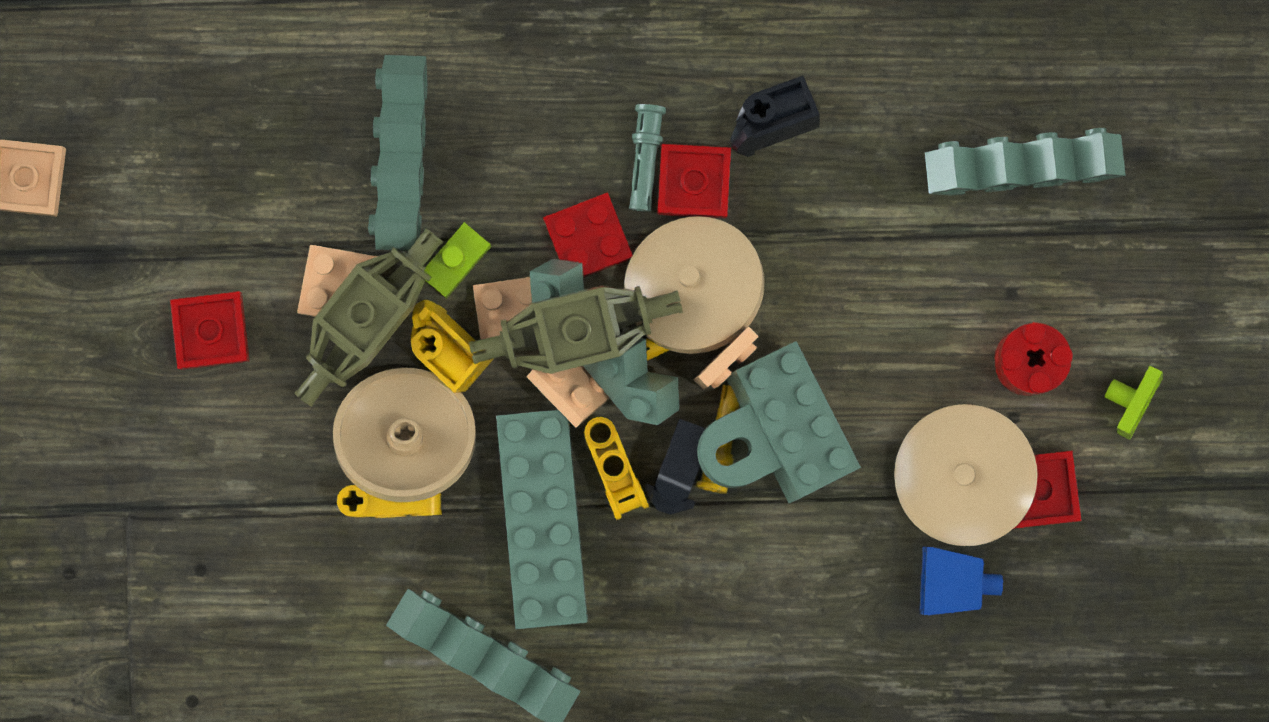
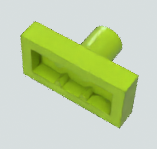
(456, 259)
(1134, 400)

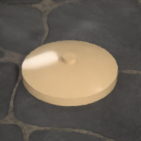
(715, 278)
(404, 435)
(965, 475)

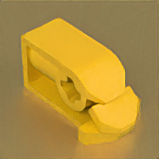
(453, 358)

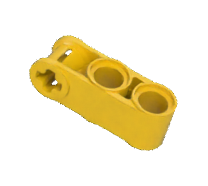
(616, 486)
(386, 509)

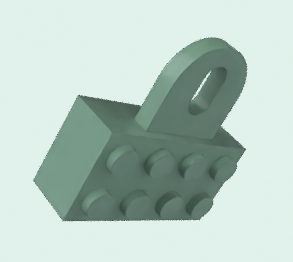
(784, 426)

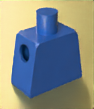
(954, 582)

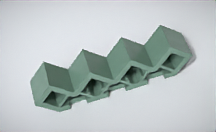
(400, 163)
(1038, 163)
(624, 379)
(483, 657)

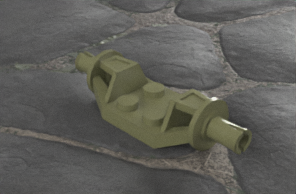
(365, 315)
(576, 328)

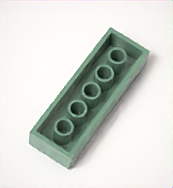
(541, 519)

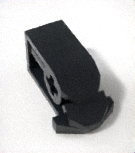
(788, 113)
(677, 471)

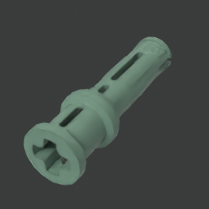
(647, 141)

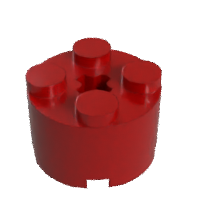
(1052, 353)

